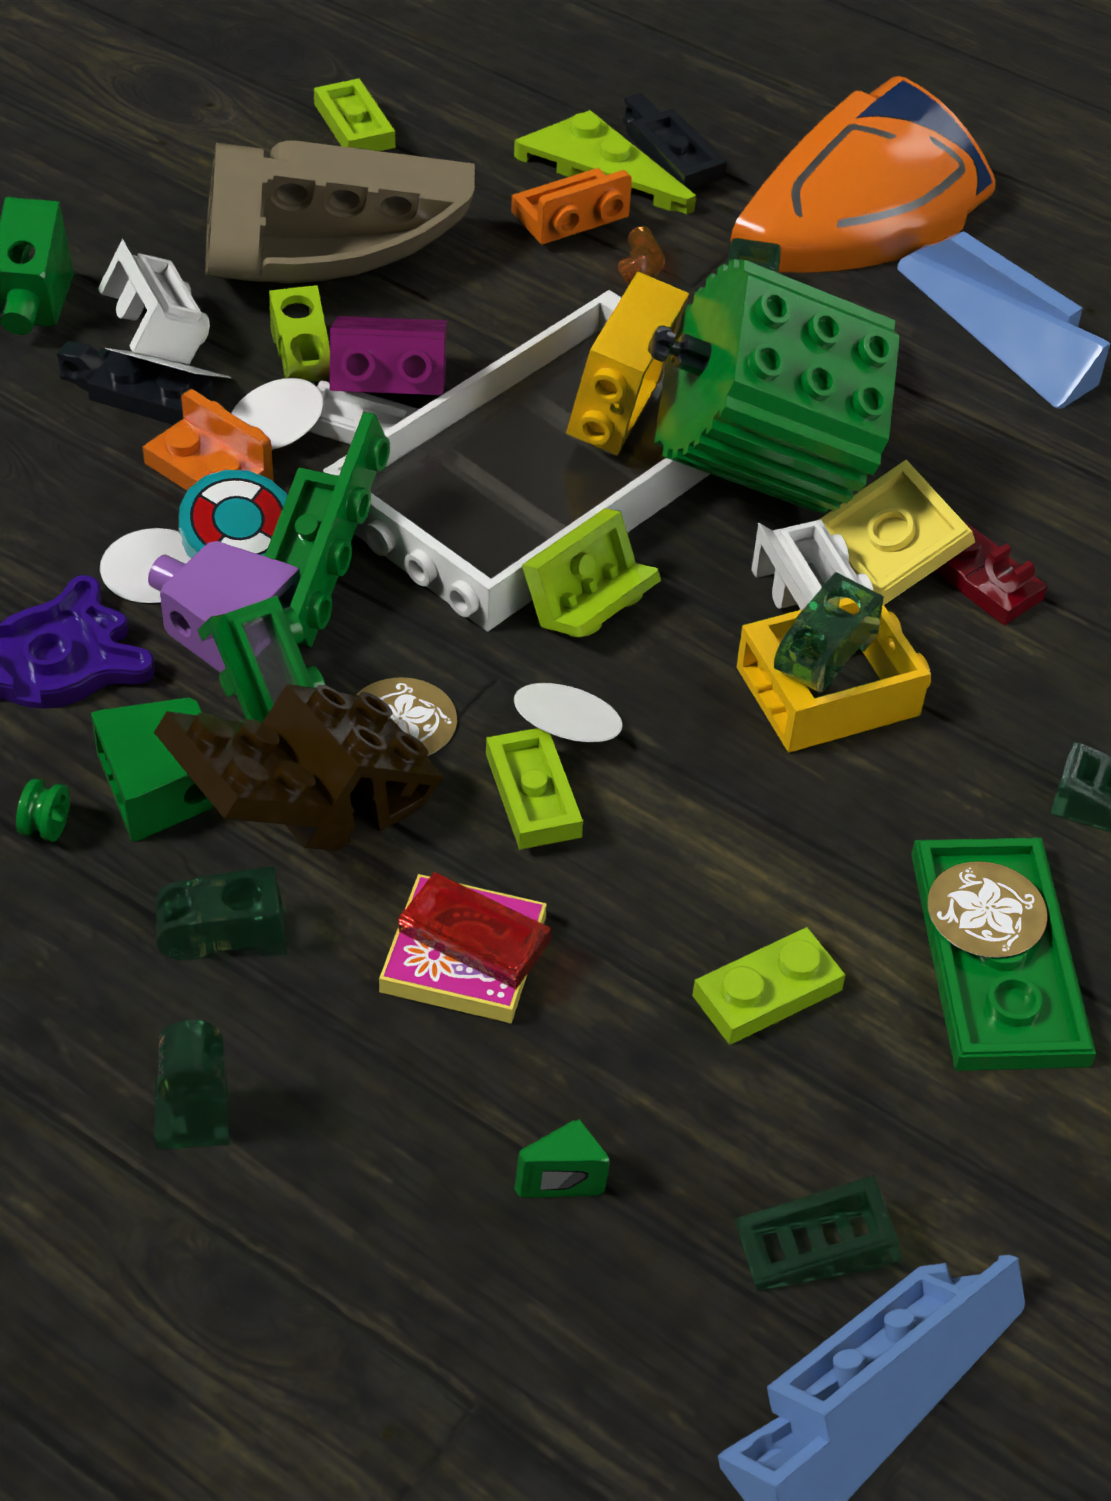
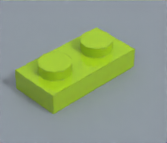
(354, 116)
(533, 788)
(768, 985)

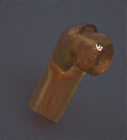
(644, 257)

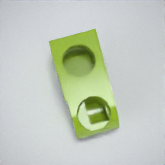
(300, 341)

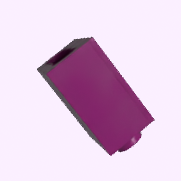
(388, 355)

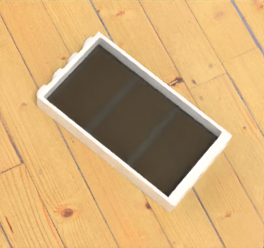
(496, 479)

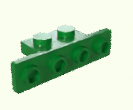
(321, 522)

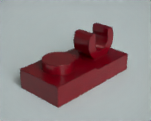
(993, 579)

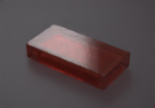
(475, 930)

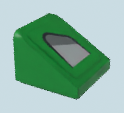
(562, 1165)

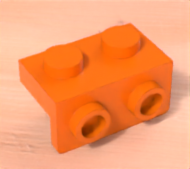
(573, 204)

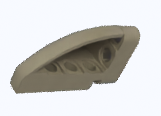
(326, 210)

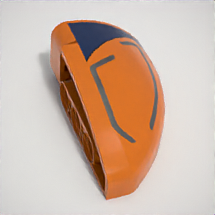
(870, 183)

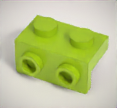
(587, 576)

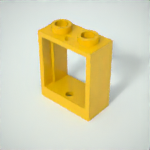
(620, 369)
(810, 721)

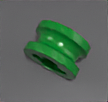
(43, 810)

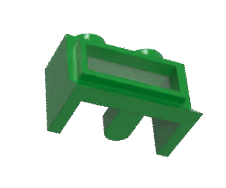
(260, 654)

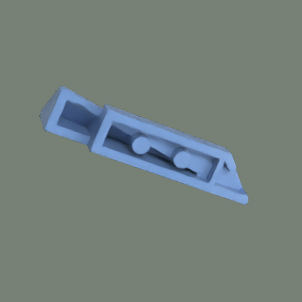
(1011, 315)
(872, 1384)

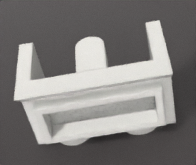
(172, 321)
(802, 561)

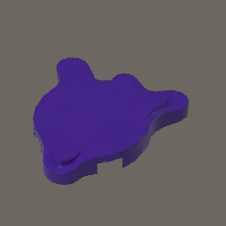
(68, 649)

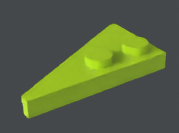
(590, 143)

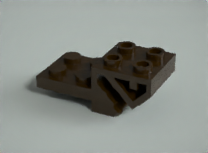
(306, 764)

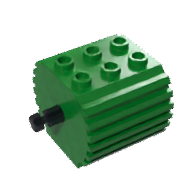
(777, 387)

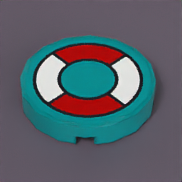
(230, 509)

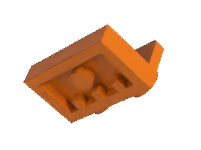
(208, 443)

